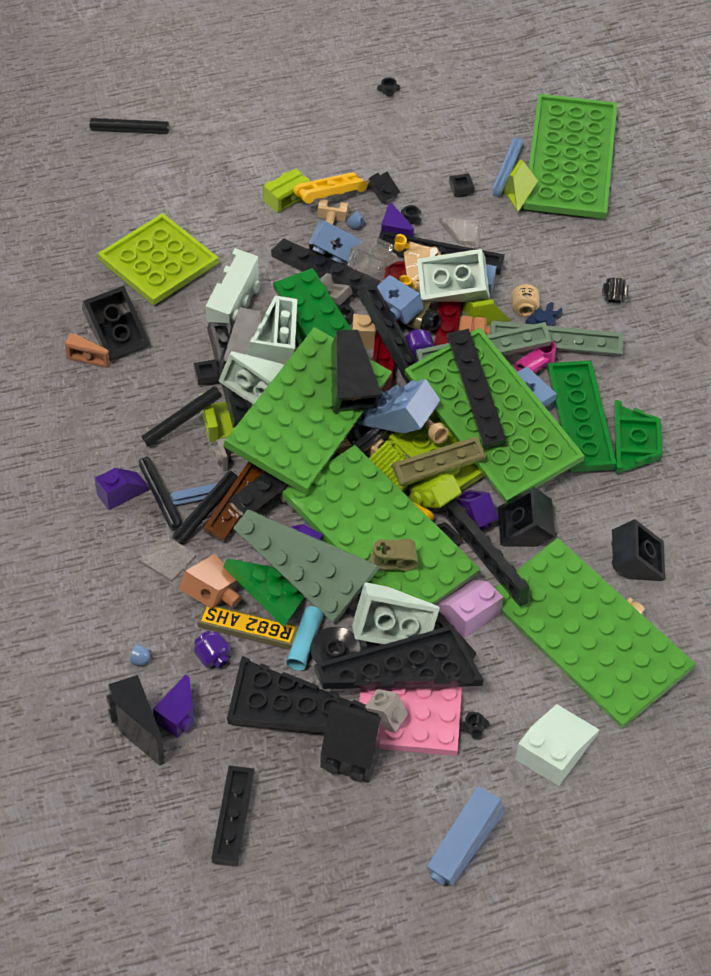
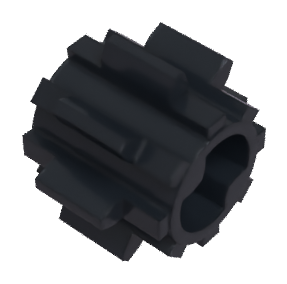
(615, 290)

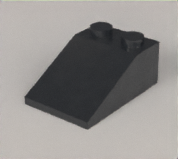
(115, 323)
(134, 716)
(351, 742)

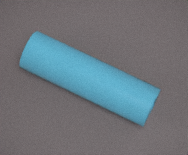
(302, 642)

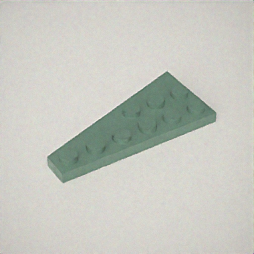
(316, 568)

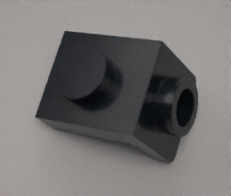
(383, 186)

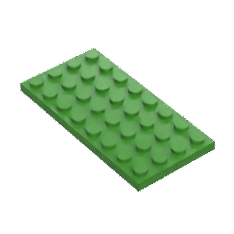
(572, 156)
(293, 422)
(534, 440)
(360, 504)
(594, 634)

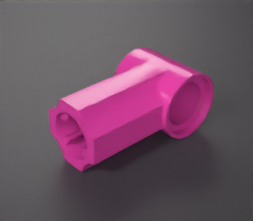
(537, 358)

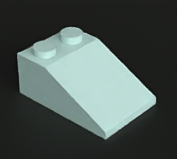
(454, 277)
(248, 375)
(391, 615)
(555, 744)

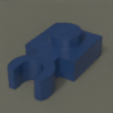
(548, 316)

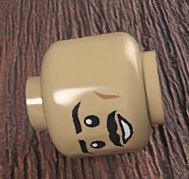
(525, 300)

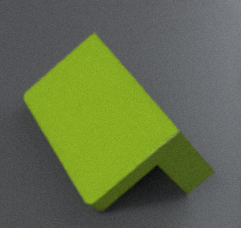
(217, 421)

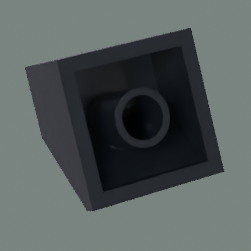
(526, 520)
(637, 552)

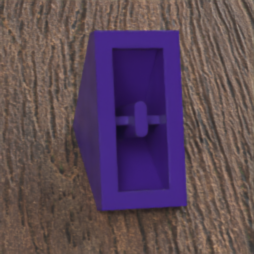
(396, 222)

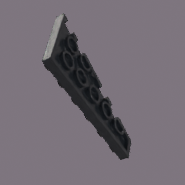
(417, 661)
(281, 700)

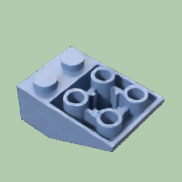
(402, 408)

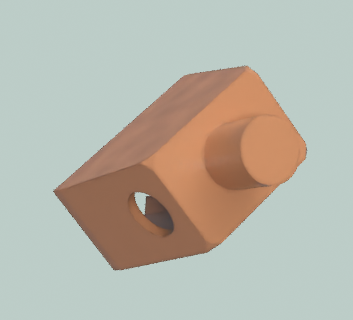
(210, 583)

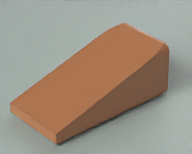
(86, 351)

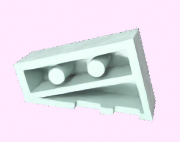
(236, 289)
(276, 332)

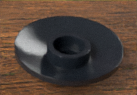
(333, 640)

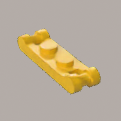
(329, 186)

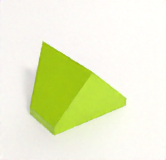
(519, 185)
(486, 309)

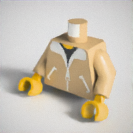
(413, 252)

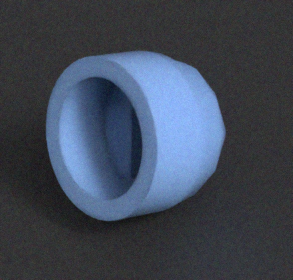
(355, 220)
(140, 655)

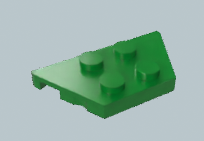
(636, 438)
(267, 587)

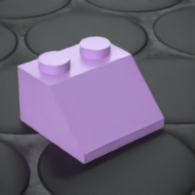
(471, 606)

